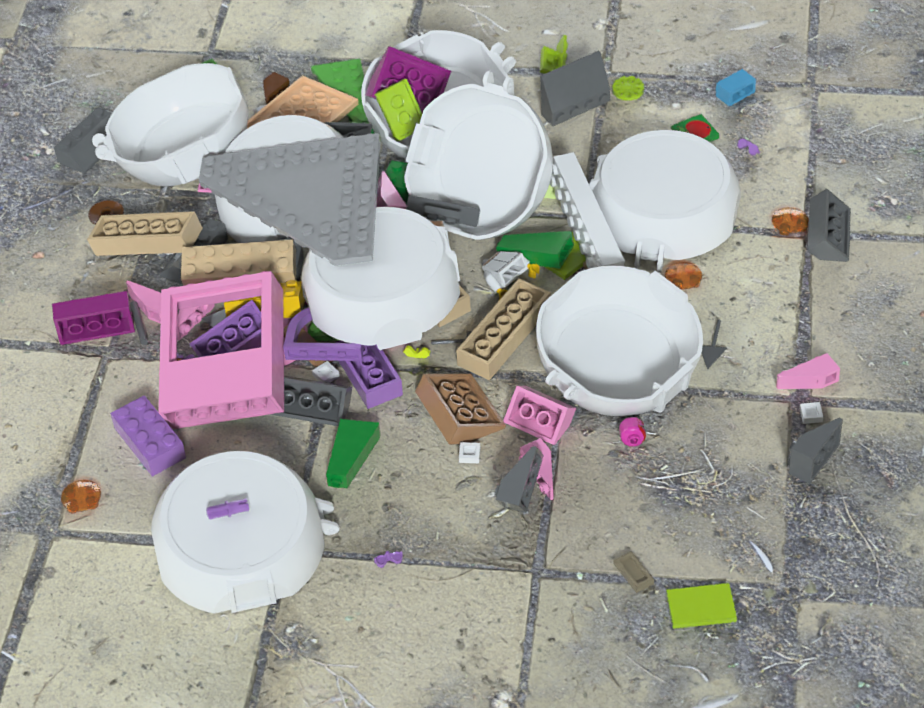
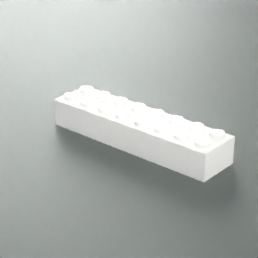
(584, 213)

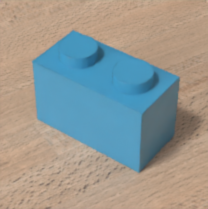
(735, 87)

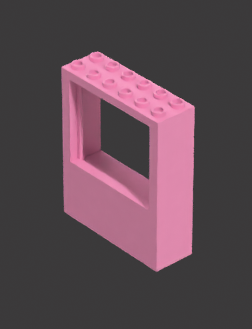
(227, 383)

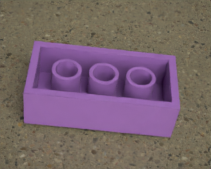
(233, 334)
(373, 377)
(148, 435)

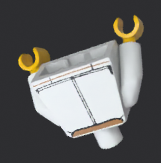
(505, 268)

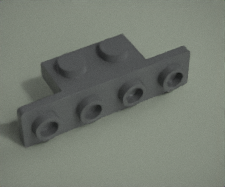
(444, 211)

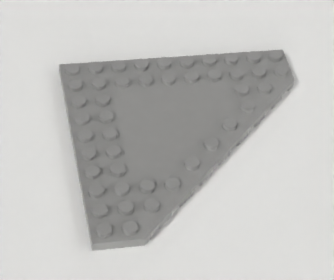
(307, 191)

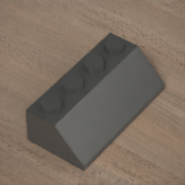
(77, 147)
(829, 227)
(212, 233)
(315, 401)

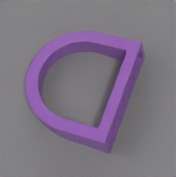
(317, 351)

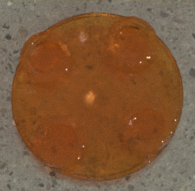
(790, 220)
(684, 275)
(81, 496)

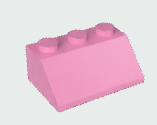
(539, 414)

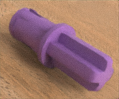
(227, 509)

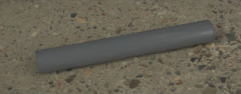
(138, 322)

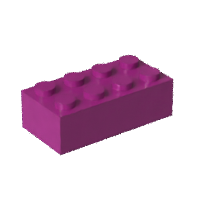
(93, 317)

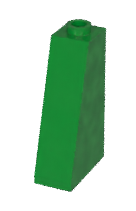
(544, 248)
(350, 450)

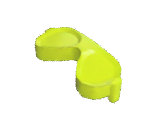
(419, 353)

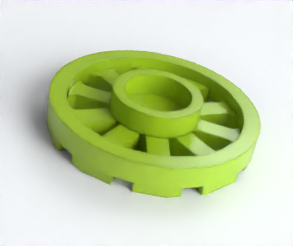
(628, 89)

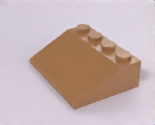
(458, 407)

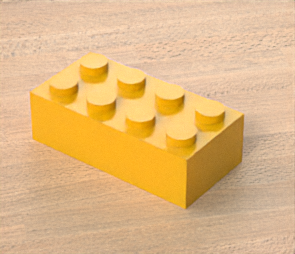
(292, 300)

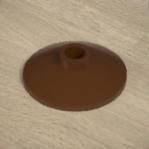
(104, 208)

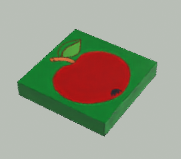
(697, 126)

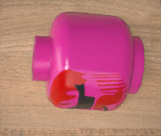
(633, 430)

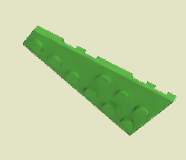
(346, 78)

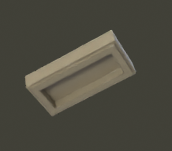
(633, 572)

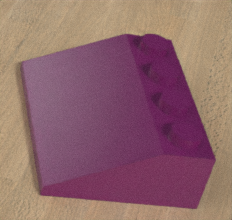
(424, 78)

